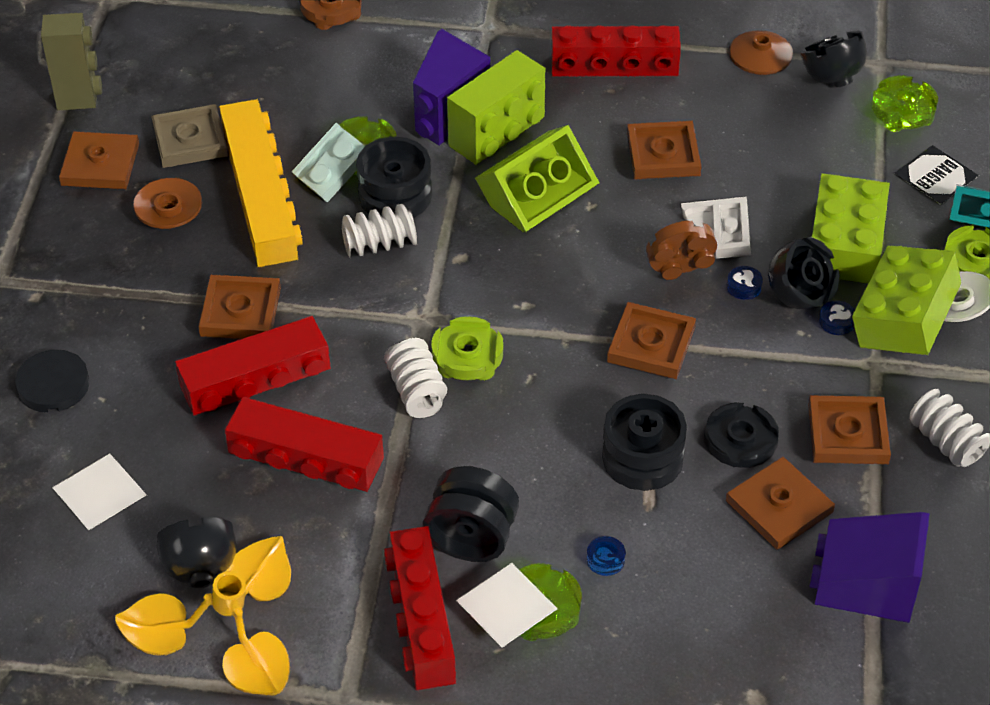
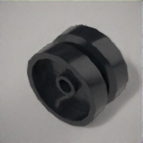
(393, 174)
(644, 442)
(471, 513)

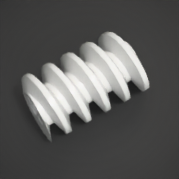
(378, 229)
(416, 377)
(949, 428)

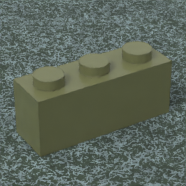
(71, 61)

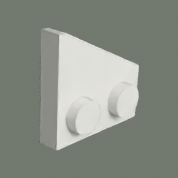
(728, 221)

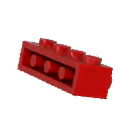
(579, 47)
(253, 365)
(305, 444)
(422, 608)

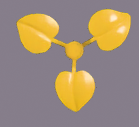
(256, 664)

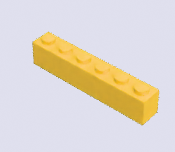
(259, 184)

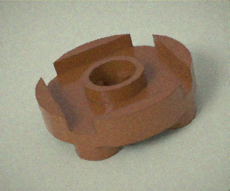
(332, 13)
(682, 249)

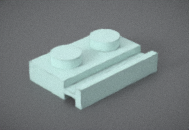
(329, 162)

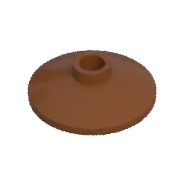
(761, 52)
(167, 203)

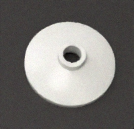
(971, 298)

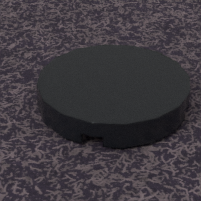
(52, 380)
(741, 435)

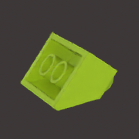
(538, 179)

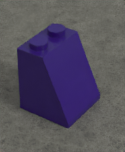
(445, 70)
(871, 564)

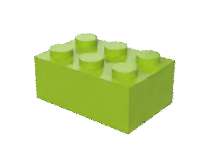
(496, 107)
(852, 223)
(907, 300)

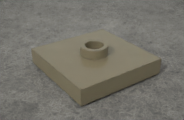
(189, 136)

